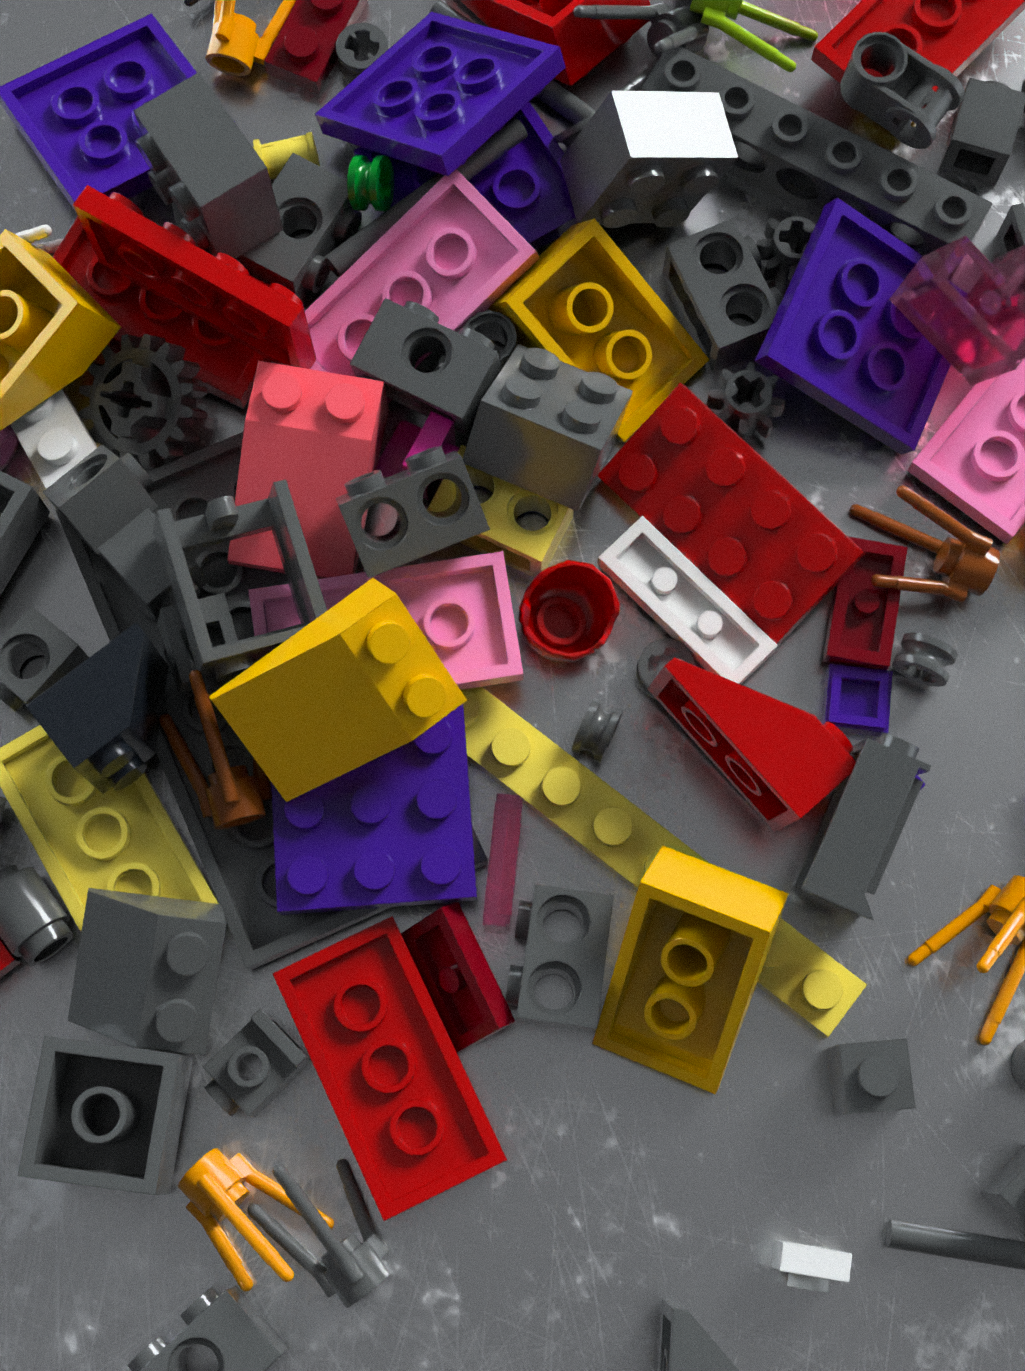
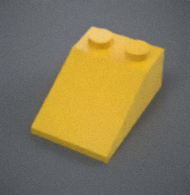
(602, 318)
(46, 327)
(339, 692)
(688, 967)

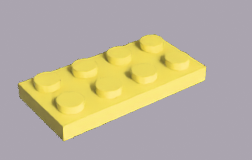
(92, 837)

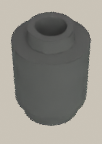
(31, 916)

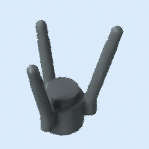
(666, 32)
(351, 1265)

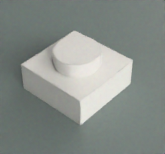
(811, 1265)

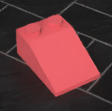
(317, 436)

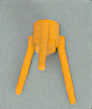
(234, 40)
(1006, 921)
(218, 1191)

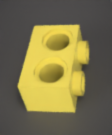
(522, 548)

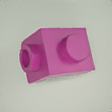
(411, 439)

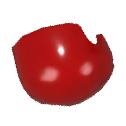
(568, 611)

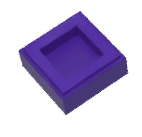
(857, 699)

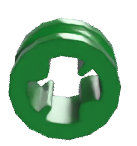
(370, 183)

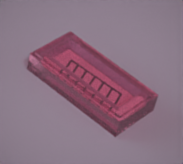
(502, 864)

